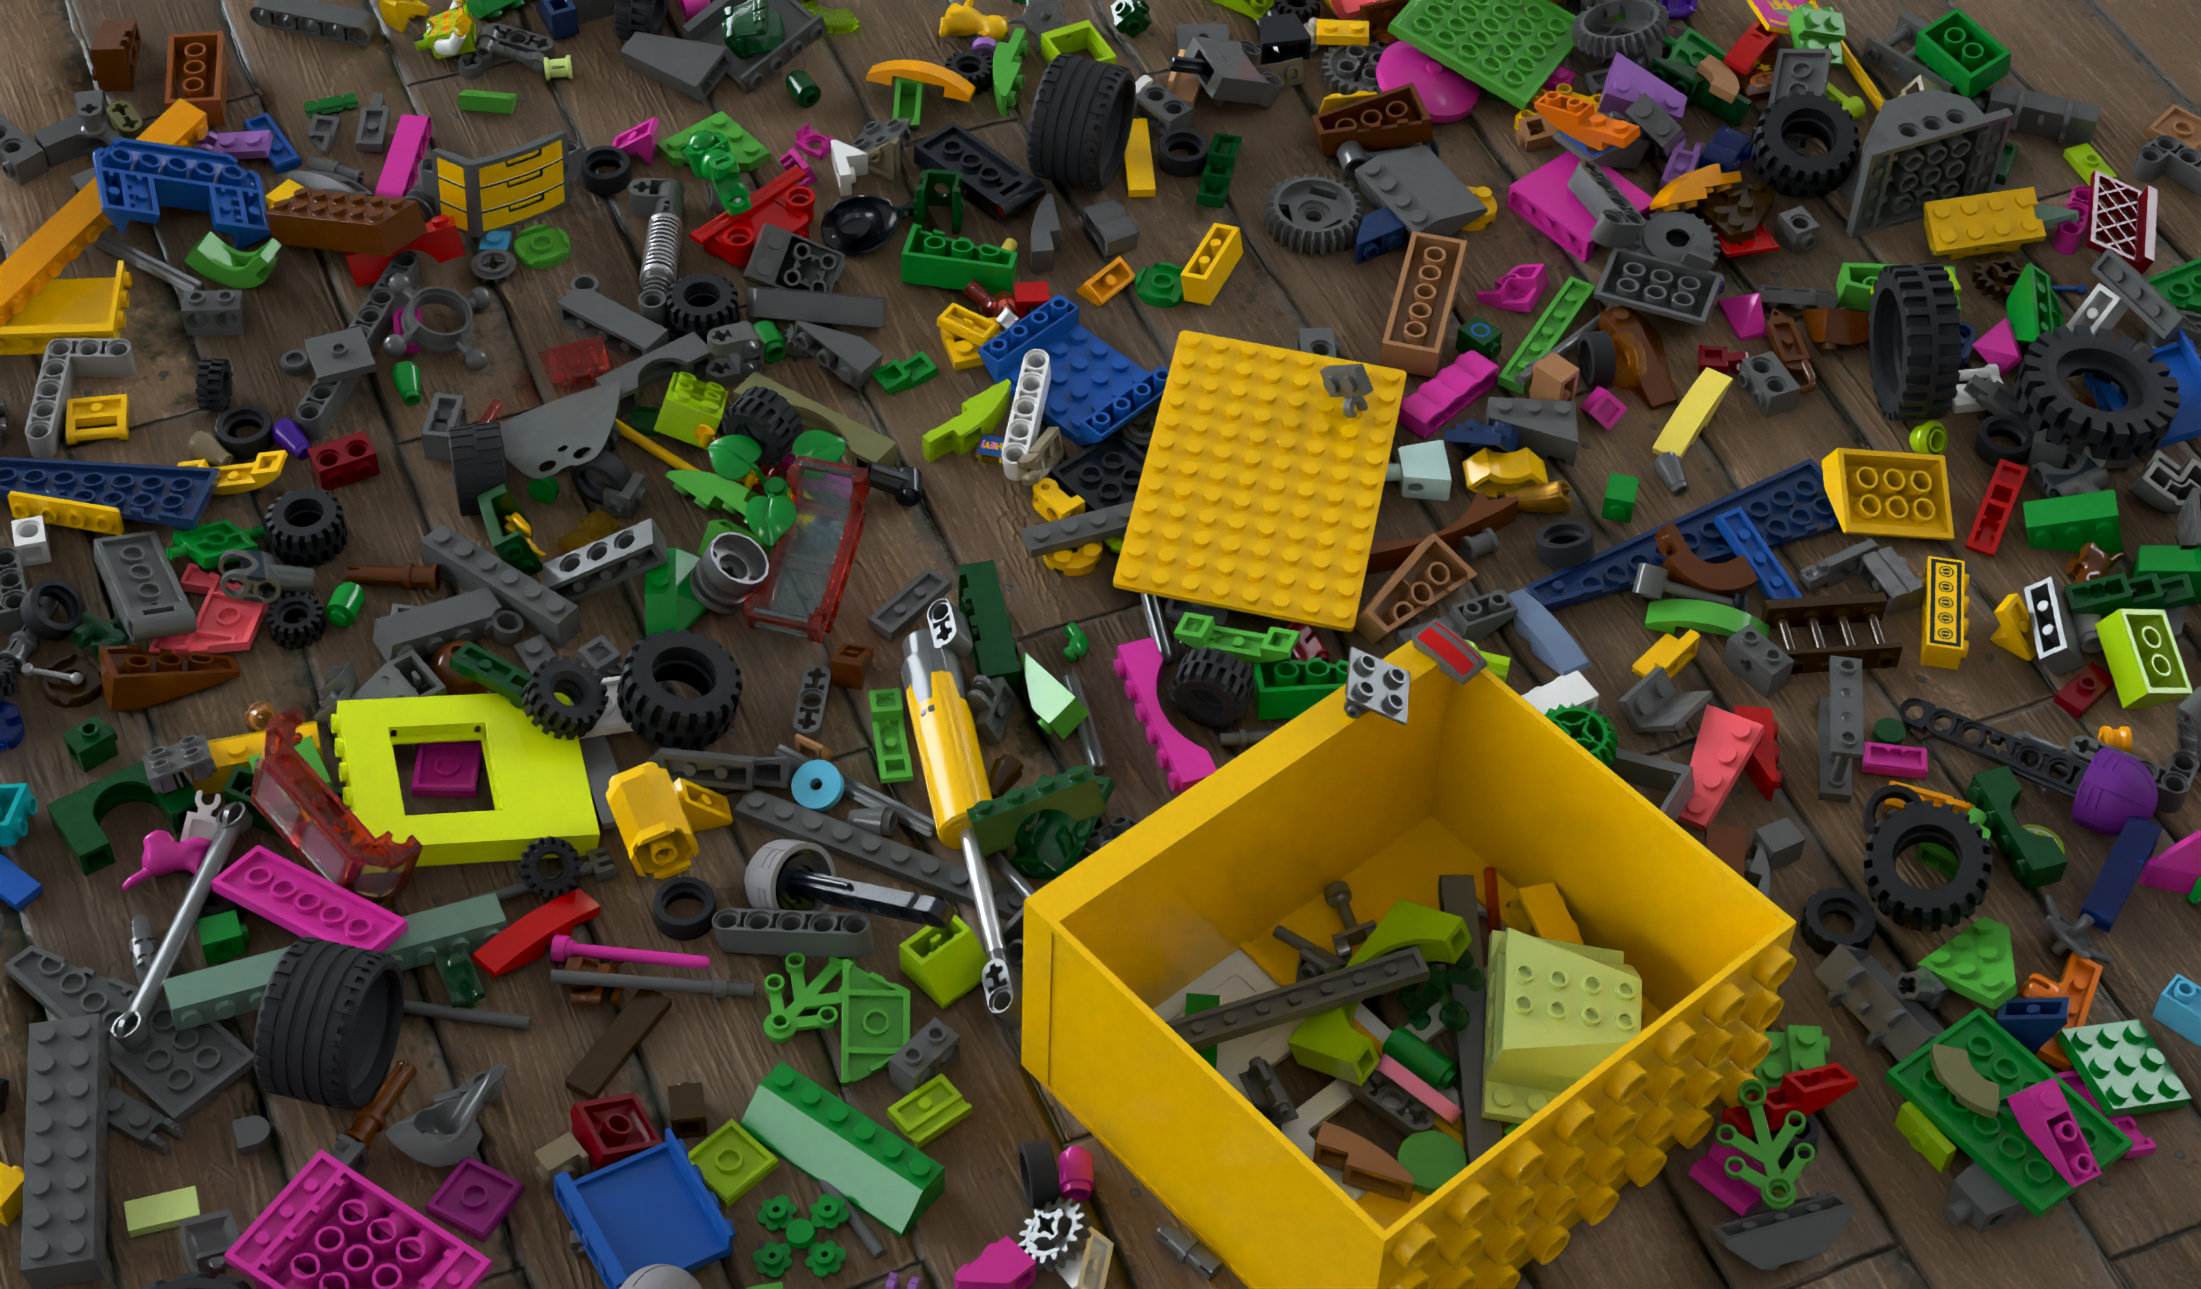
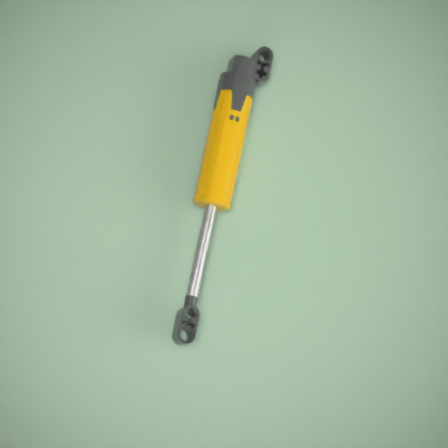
(957, 777)

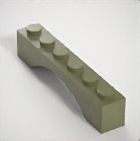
(861, 442)

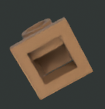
(1535, 133)

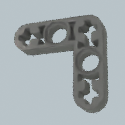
(533, 43)

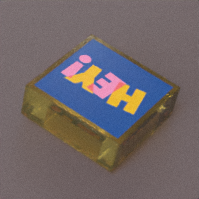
(990, 449)

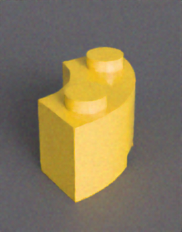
(1498, 471)

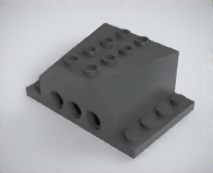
(1922, 152)

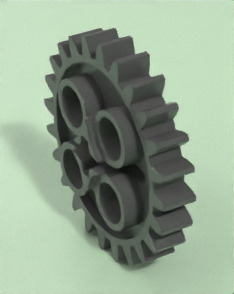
(1346, 63)

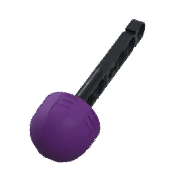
(2103, 791)

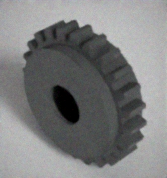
(1669, 233)

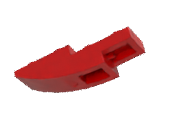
(1751, 48)

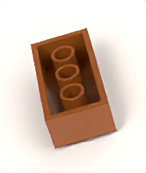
(198, 73)

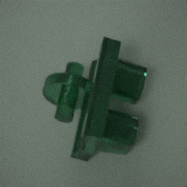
(98, 633)
(460, 979)

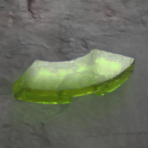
(835, 19)

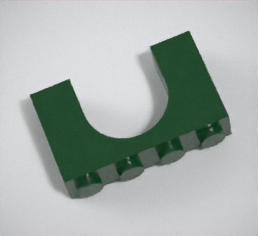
(81, 812)

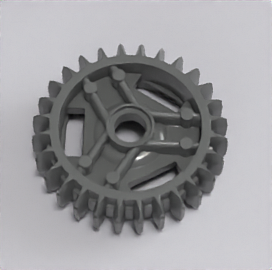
(1315, 197)

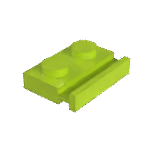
(929, 1111)

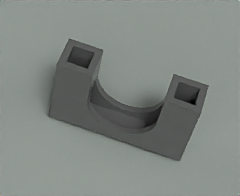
(65, 142)

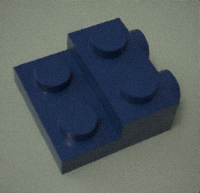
(1476, 436)

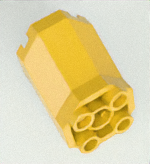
(651, 821)

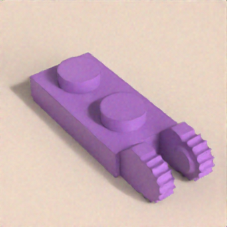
(239, 144)
(1681, 162)

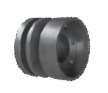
(728, 572)

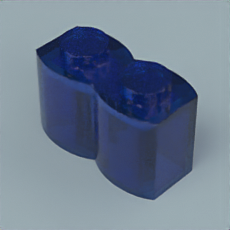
(1728, 149)

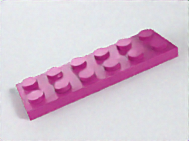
(306, 902)

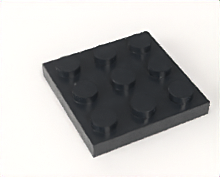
(1102, 473)

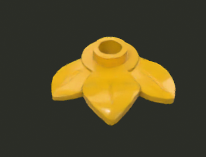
(517, 523)

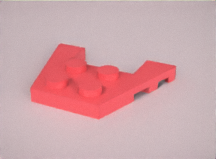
(222, 621)

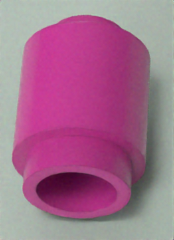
(1076, 1173)

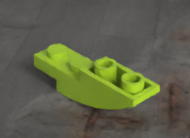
(962, 433)

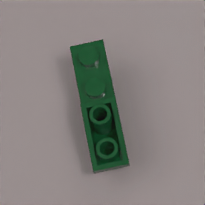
(1696, 89)

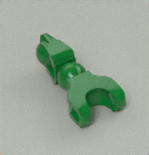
(713, 160)

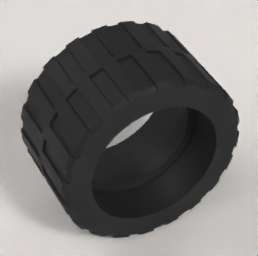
(476, 463)

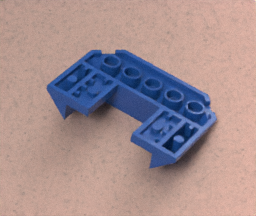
(143, 174)

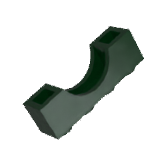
(998, 819)
(2032, 857)

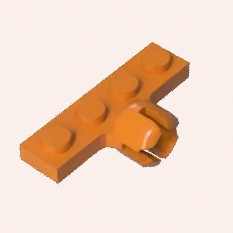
(2077, 983)

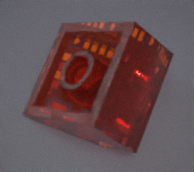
(575, 360)

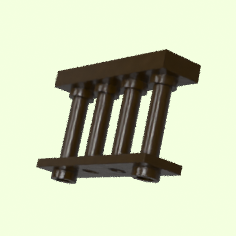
(1830, 611)

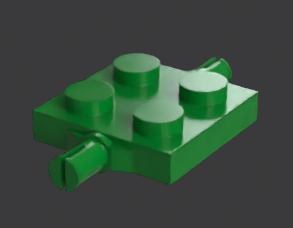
(1692, 48)
(211, 541)

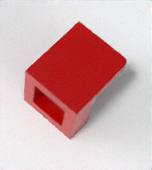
(1028, 295)

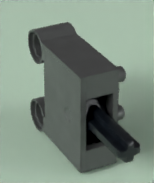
(1228, 71)

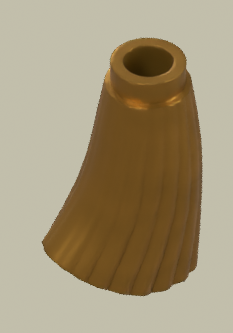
(1543, 497)

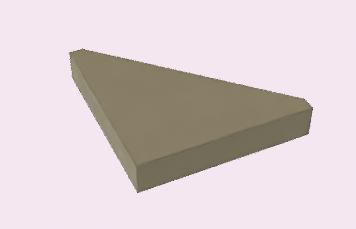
(886, 160)

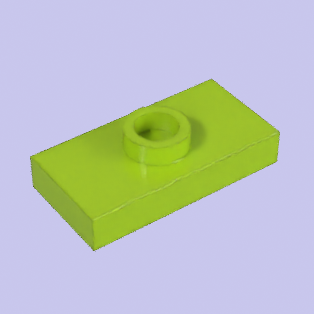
(2086, 161)
(1925, 1136)

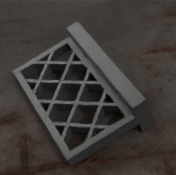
(2143, 297)

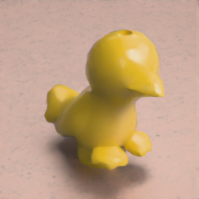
(968, 21)

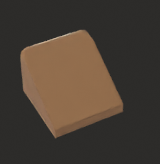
(811, 748)

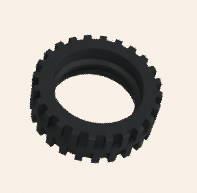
(1914, 341)

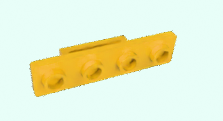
(66, 512)

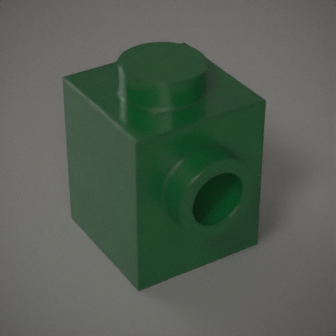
(91, 743)

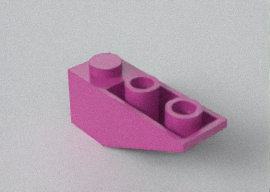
(2053, 1129)

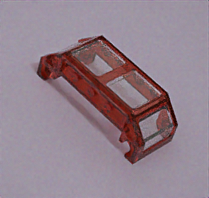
(320, 823)

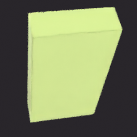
(161, 1211)

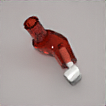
(993, 305)

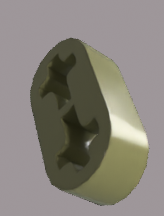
(129, 118)

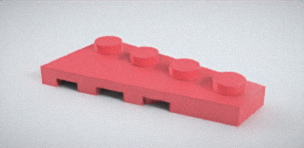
(1717, 761)

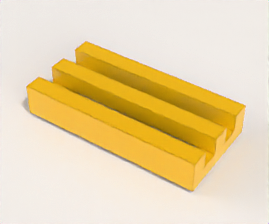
(964, 327)

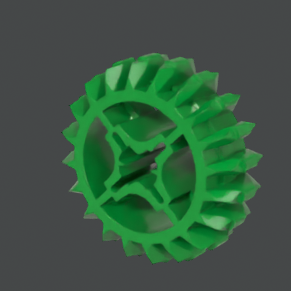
(1588, 730)

